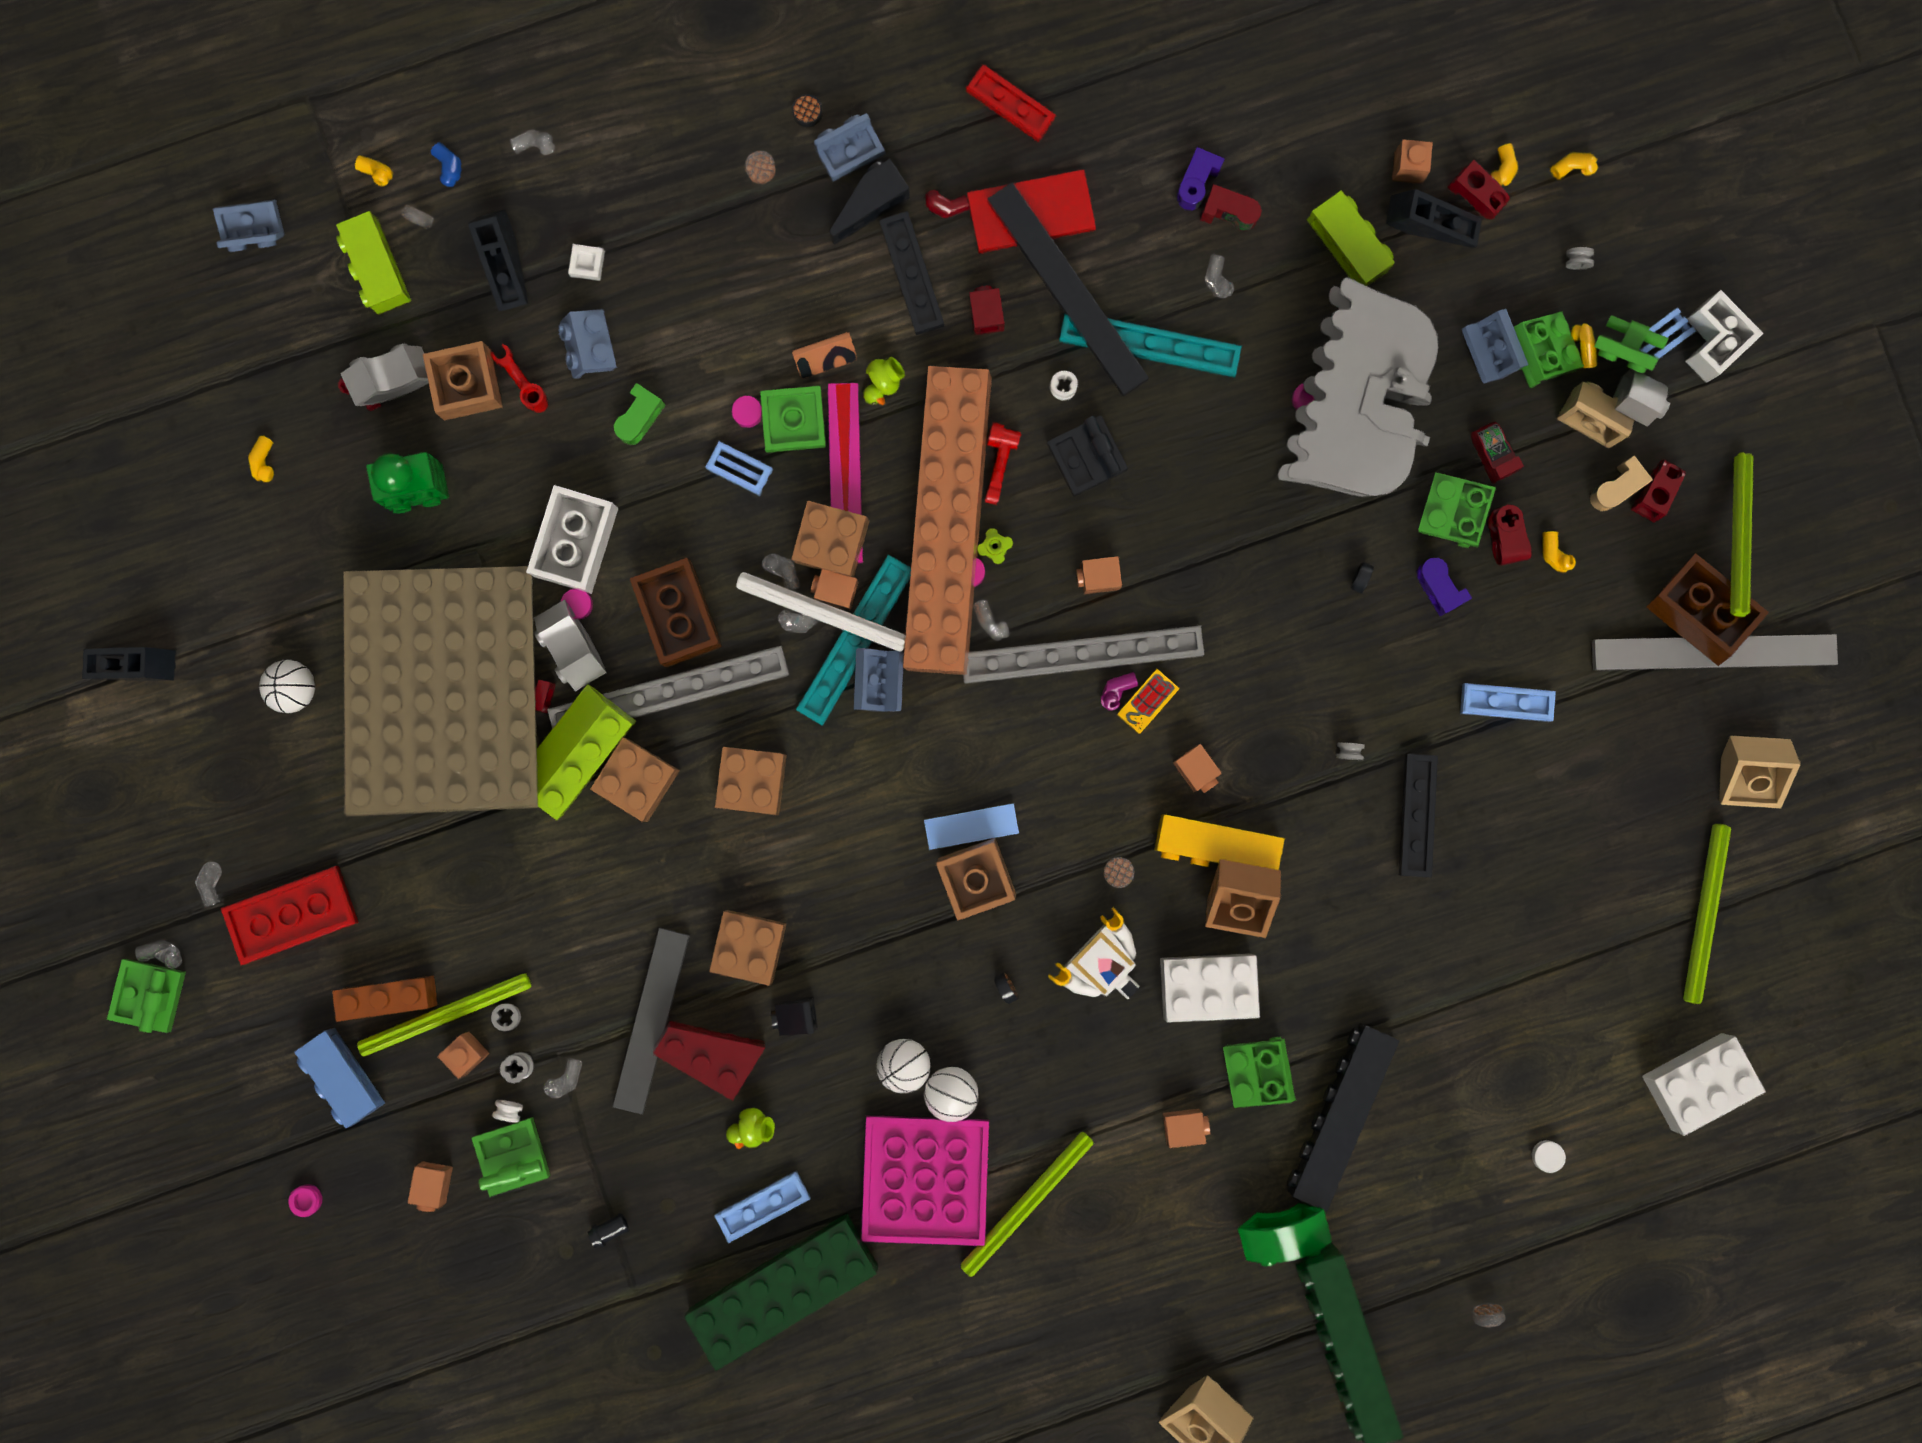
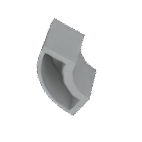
(386, 375)
(1641, 397)
(569, 646)

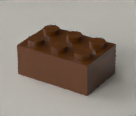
(1699, 610)
(675, 612)

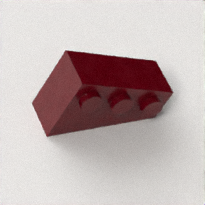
(709, 1056)

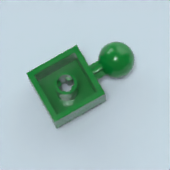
(407, 481)

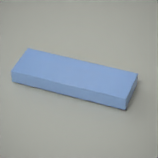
(1507, 702)
(971, 826)
(762, 1206)

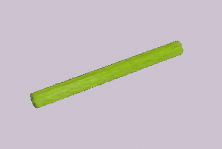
(1741, 535)
(1707, 913)
(444, 1014)
(1027, 1203)

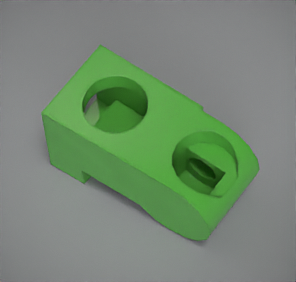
(639, 417)

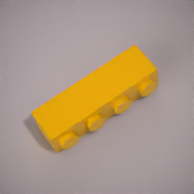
(1213, 842)

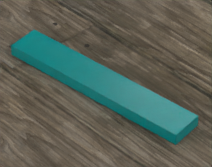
(1168, 347)
(842, 659)

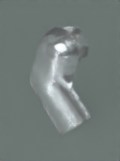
(533, 138)
(1215, 280)
(783, 567)
(796, 622)
(987, 622)
(162, 951)
(568, 1082)

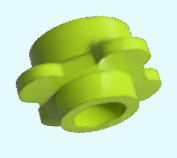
(1003, 543)

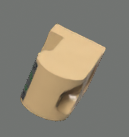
(1614, 492)

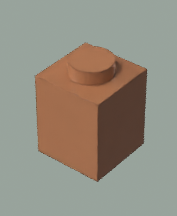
(1412, 161)
(1099, 575)
(834, 589)
(1198, 769)
(463, 1055)
(1185, 1128)
(430, 1186)

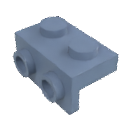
(848, 146)
(248, 225)
(587, 342)
(1495, 346)
(878, 680)

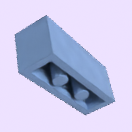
(338, 1078)

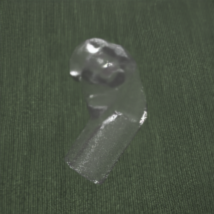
(207, 881)

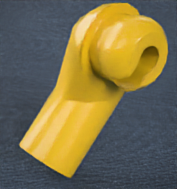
(1582, 161)
(1509, 165)
(380, 172)
(1587, 342)
(257, 460)
(1555, 557)

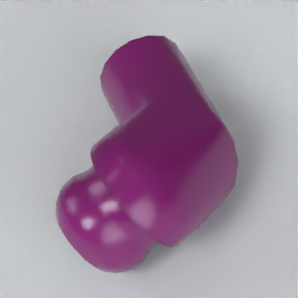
(1114, 688)

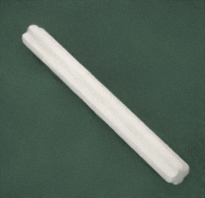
(821, 611)

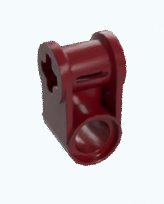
(1509, 539)

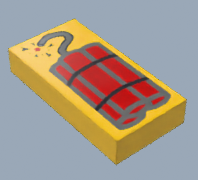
(1148, 701)

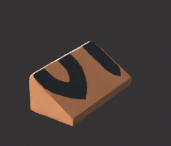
(824, 355)

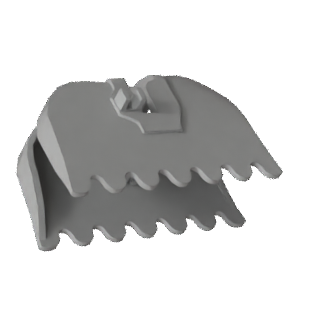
(1373, 354)

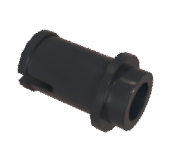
(607, 1231)

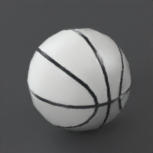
(287, 686)
(903, 1066)
(951, 1094)

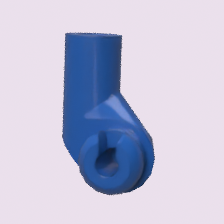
(450, 164)

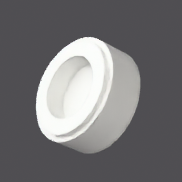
(1548, 1156)

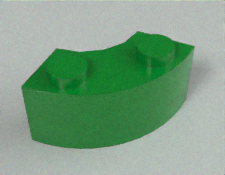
(1285, 1235)

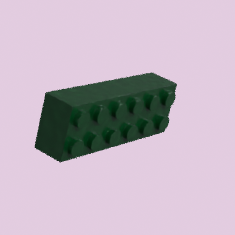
(781, 1292)
(1349, 1346)

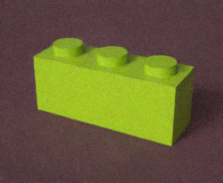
(1351, 239)
(372, 263)

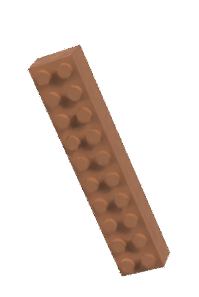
(947, 520)

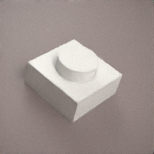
(586, 262)

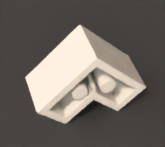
(1726, 333)

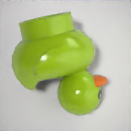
(885, 380)
(751, 1130)

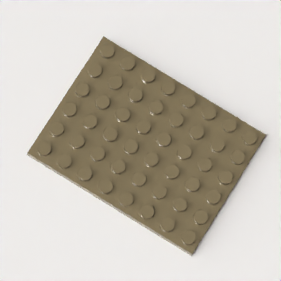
(439, 691)

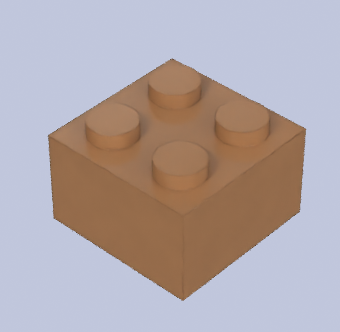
(462, 380)
(830, 539)
(634, 779)
(750, 780)
(976, 879)
(1243, 898)
(748, 947)

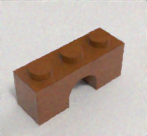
(384, 998)

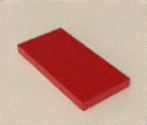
(1057, 201)
(289, 915)

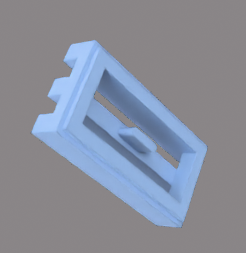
(1680, 323)
(762, 480)

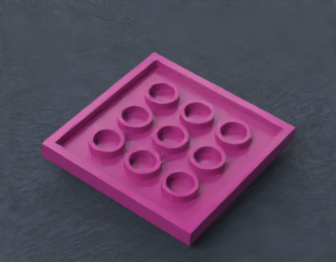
(925, 1180)

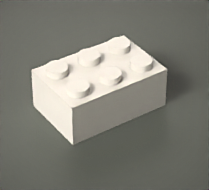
(572, 539)
(1209, 987)
(1703, 1084)

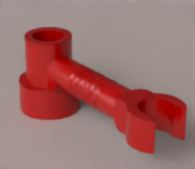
(529, 391)
(1004, 440)

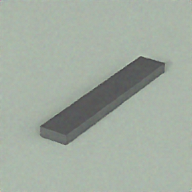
(651, 1020)

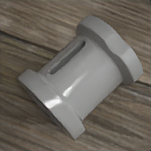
(522, 1059)

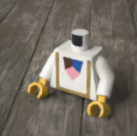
(1102, 962)

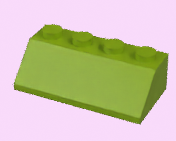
(578, 749)

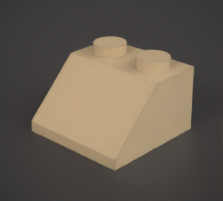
(1595, 415)
(1757, 771)
(1206, 1415)

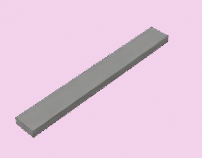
(1084, 654)
(1680, 654)
(694, 684)

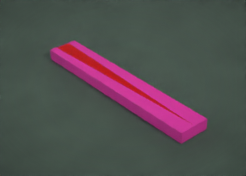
(845, 448)

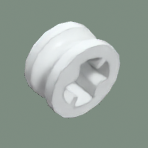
(1055, 383)
(507, 1111)

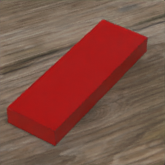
(1010, 103)

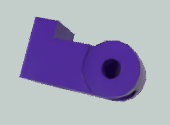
(1193, 184)
(1439, 587)

